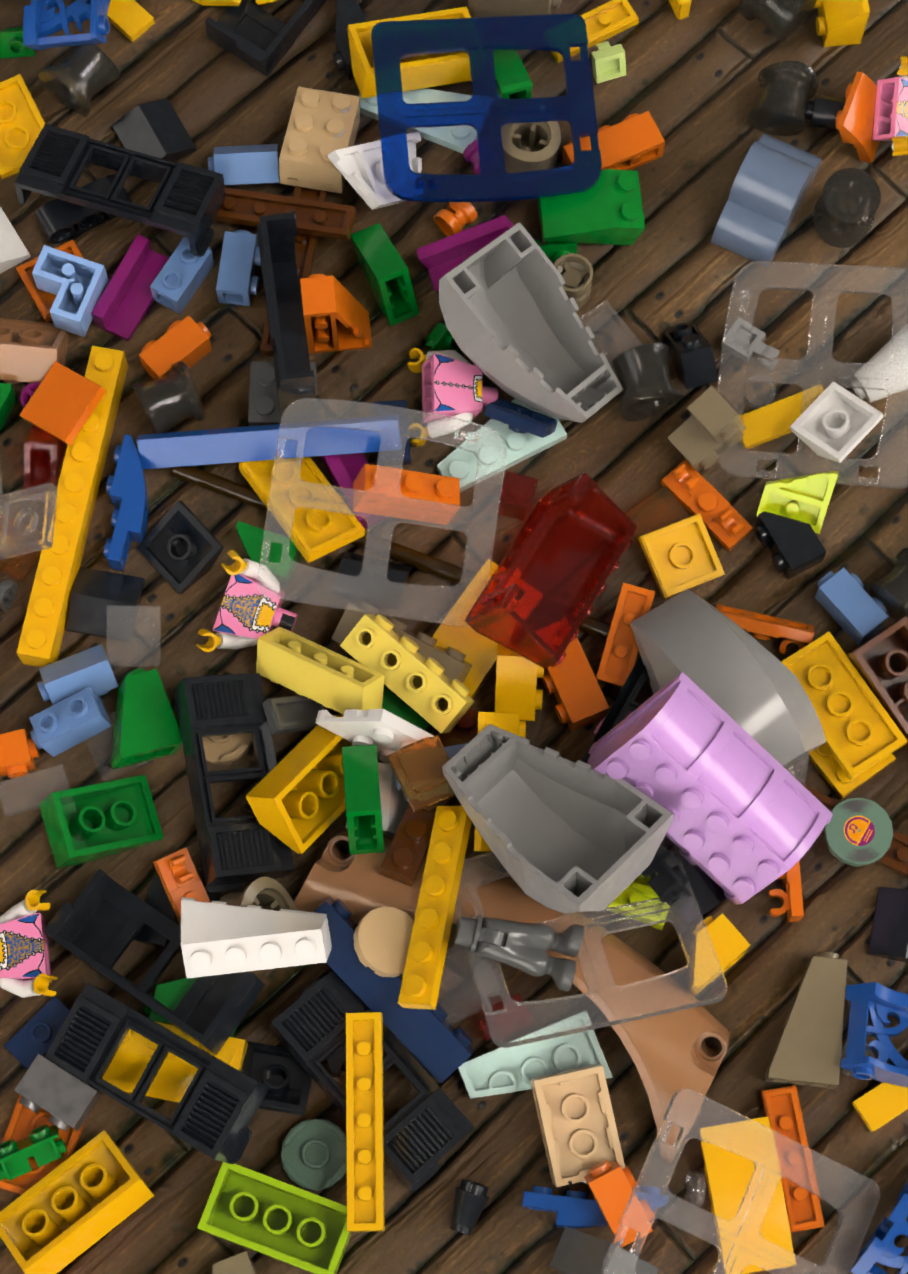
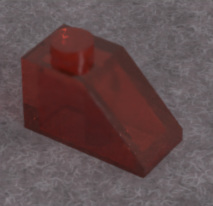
(42, 458)

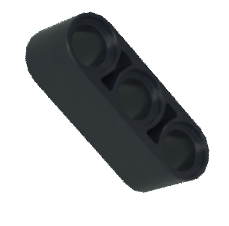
(66, 220)

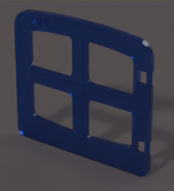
(486, 109)

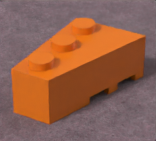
(333, 316)

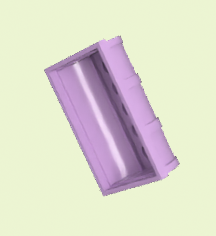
(728, 796)

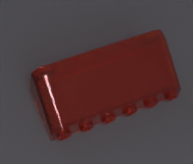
(553, 572)

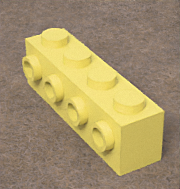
(318, 672)
(408, 673)

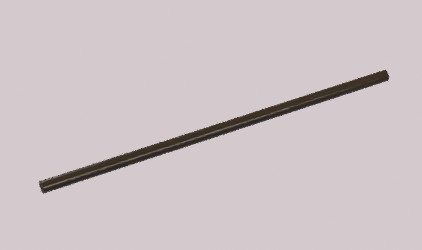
(397, 552)

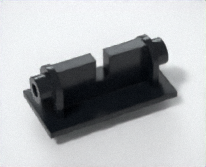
(669, 880)

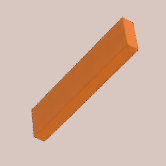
(786, 1118)

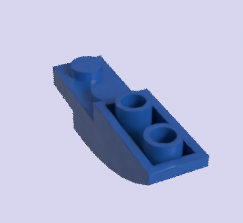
(130, 493)
(571, 1210)

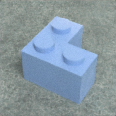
(75, 283)

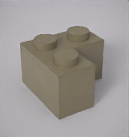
(708, 430)

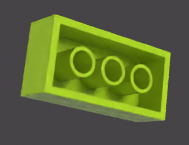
(276, 1220)

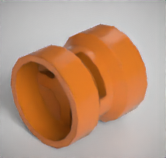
(455, 217)

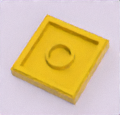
(681, 556)

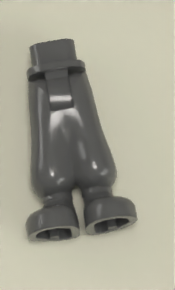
(523, 946)

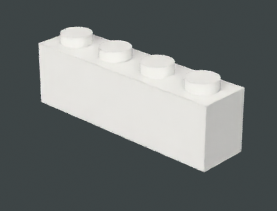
(248, 938)

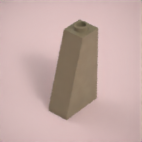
(812, 1034)

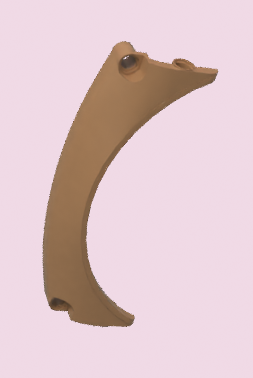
(664, 1047)

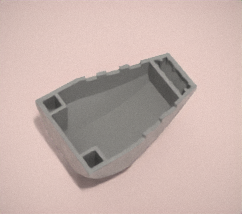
(524, 330)
(732, 670)
(555, 822)

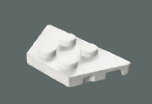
(364, 170)
(372, 728)

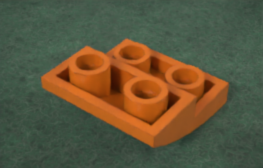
(857, 117)

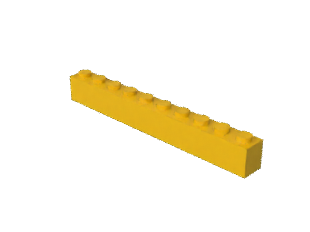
(74, 510)

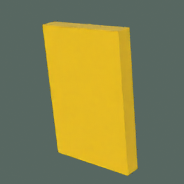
(18, 125)

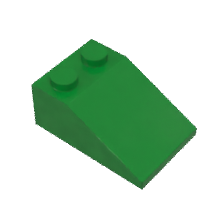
(602, 215)
(100, 820)

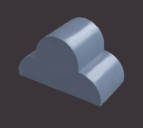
(765, 198)

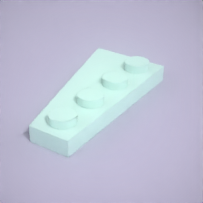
(452, 137)
(519, 447)
(512, 1067)

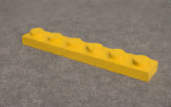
(435, 908)
(365, 1122)

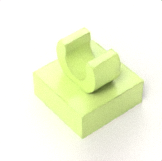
(608, 62)

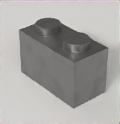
(57, 1093)

